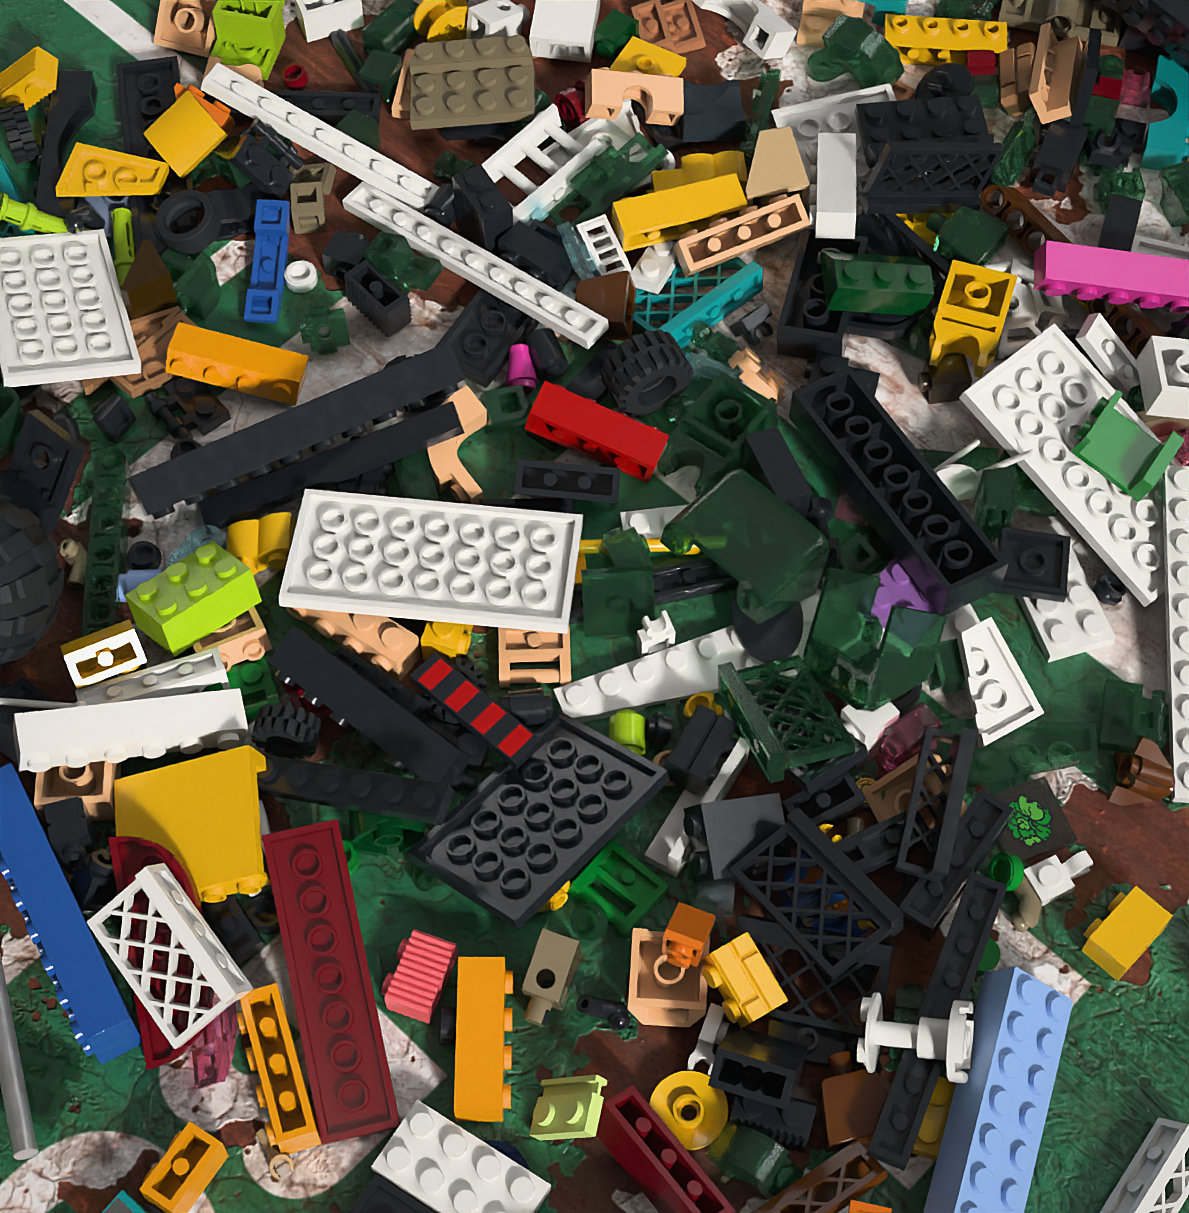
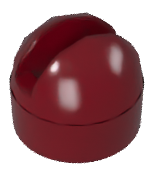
(289, 76)

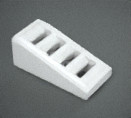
(618, 255)

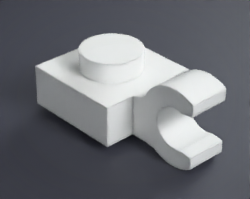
(1054, 880)
(712, 1033)

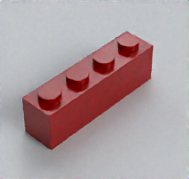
(596, 431)

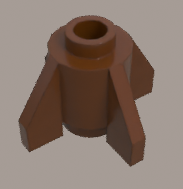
(1144, 775)

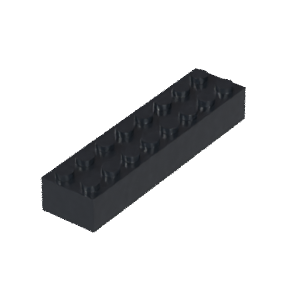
(897, 491)

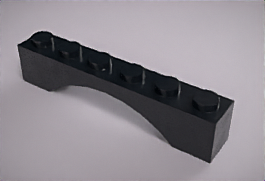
(69, 109)

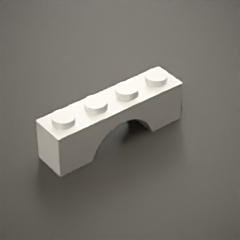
(763, 29)

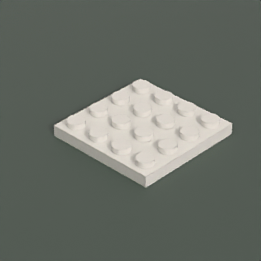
(831, 115)

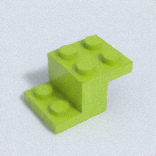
(249, 32)

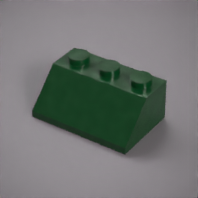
(876, 283)

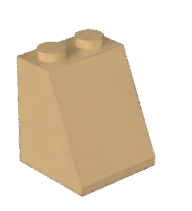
(776, 169)

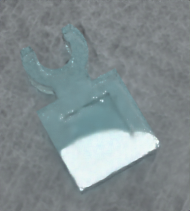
(717, 899)

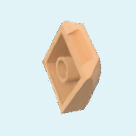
(662, 991)

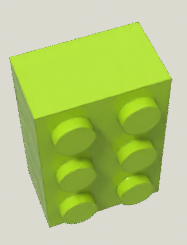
(193, 598)

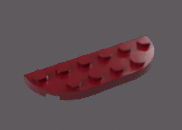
(128, 858)

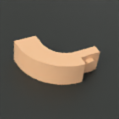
(443, 456)

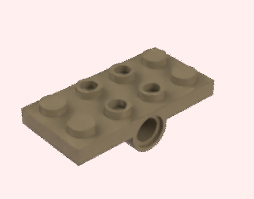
(1066, 17)

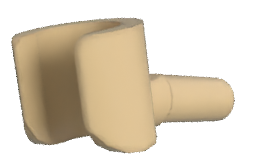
(273, 1154)

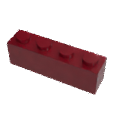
(656, 1157)

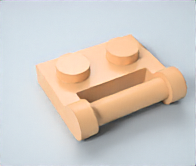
(533, 646)

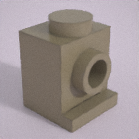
(308, 207)

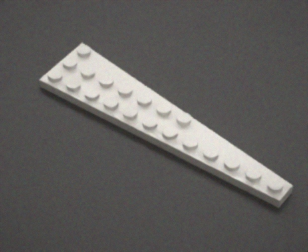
(690, 670)

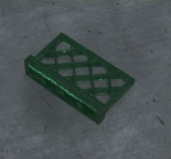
(757, 721)

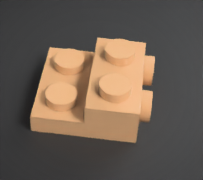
(820, 15)
(238, 640)

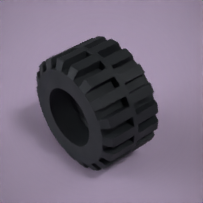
(646, 373)

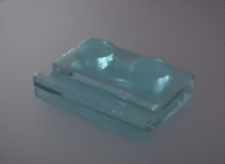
(578, 252)

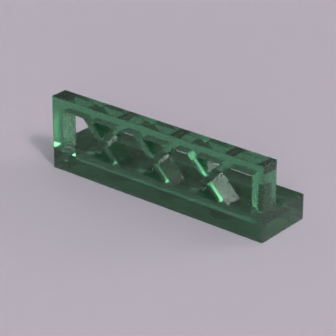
(641, 170)

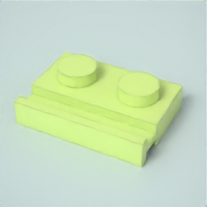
(568, 1108)

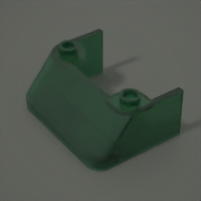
(845, 638)

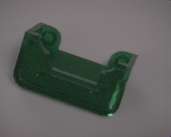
(753, 539)

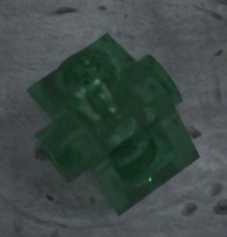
(329, 341)

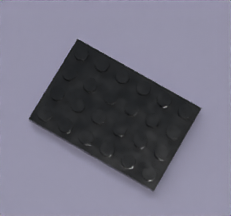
(540, 823)

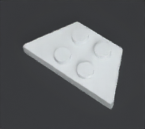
(608, 132)

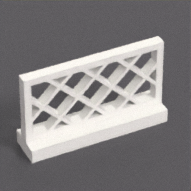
(197, 941)

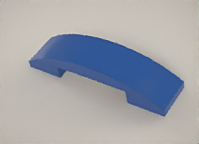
(269, 261)

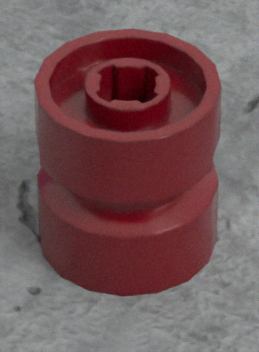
(572, 103)

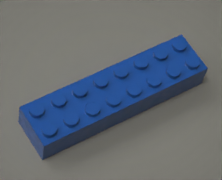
(60, 928)

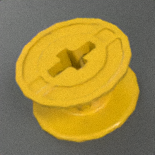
(441, 20)

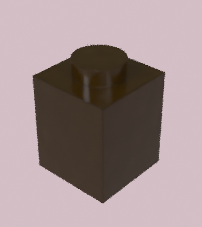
(946, 380)

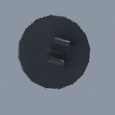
(945, 81)

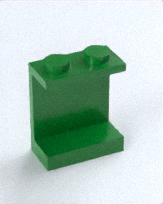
(1123, 449)

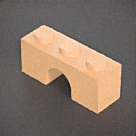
(658, 94)

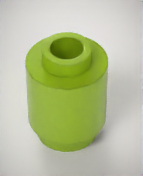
(628, 730)

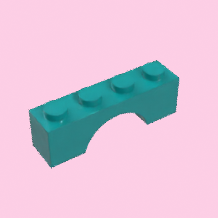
(1166, 139)

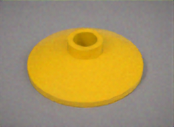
(691, 1091)

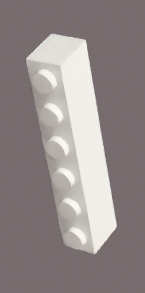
(129, 729)

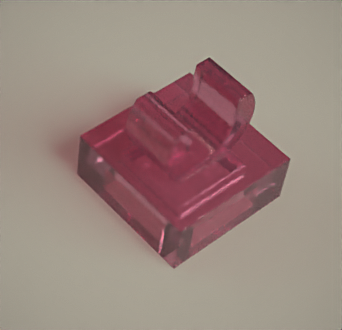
(1135, 89)

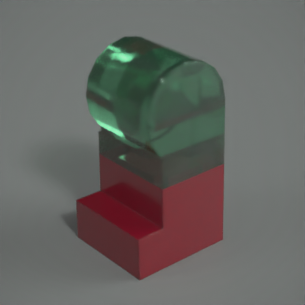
(984, 77)
(1109, 77)

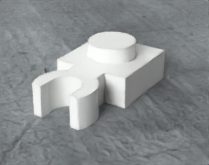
(655, 635)

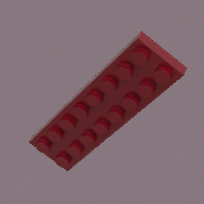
(330, 982)

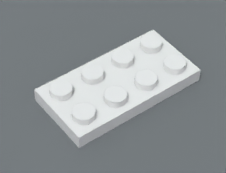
(1072, 625)
(455, 1169)

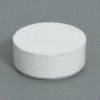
(300, 276)

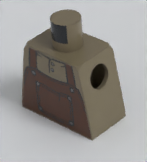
(556, 960)

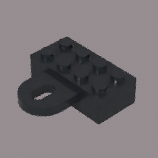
(806, 323)

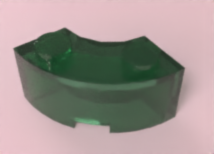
(862, 52)

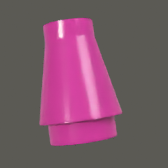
(521, 369)

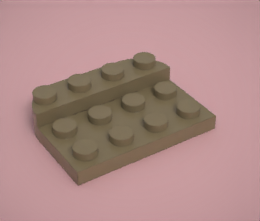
(472, 82)

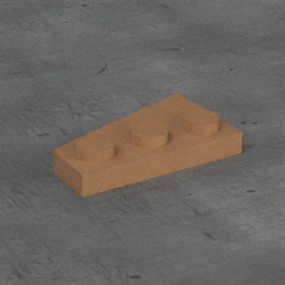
(153, 361)

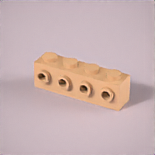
(741, 235)
(371, 637)

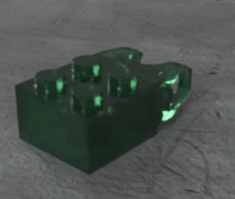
(716, 430)

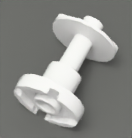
(932, 1038)

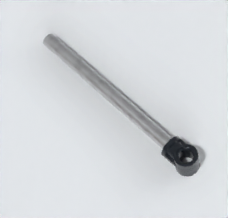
(13, 1082)

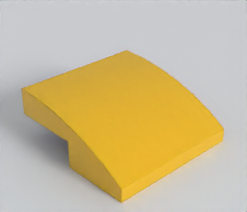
(185, 134)

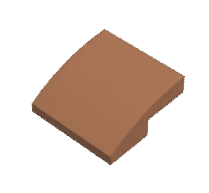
(669, 25)

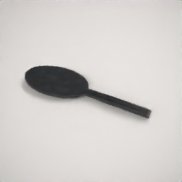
(772, 638)

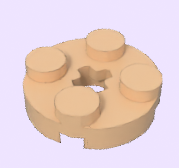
(765, 383)

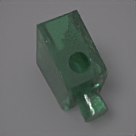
(968, 236)

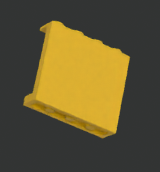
(204, 815)

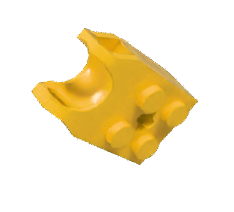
(971, 314)

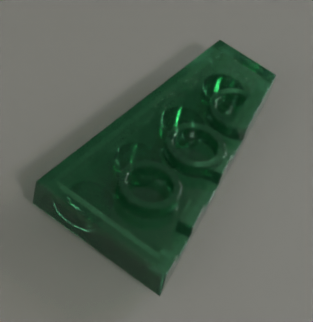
(1030, 750)

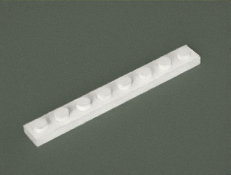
(319, 137)

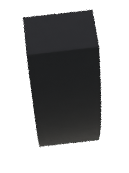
(1120, 223)

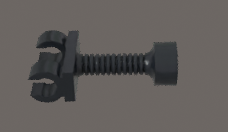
(819, 515)

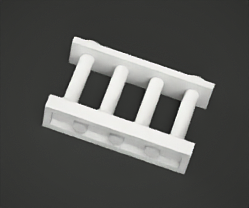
(544, 197)

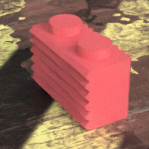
(420, 975)

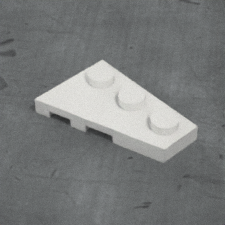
(994, 683)

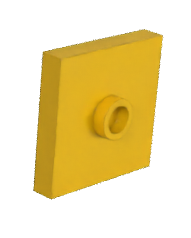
(648, 59)

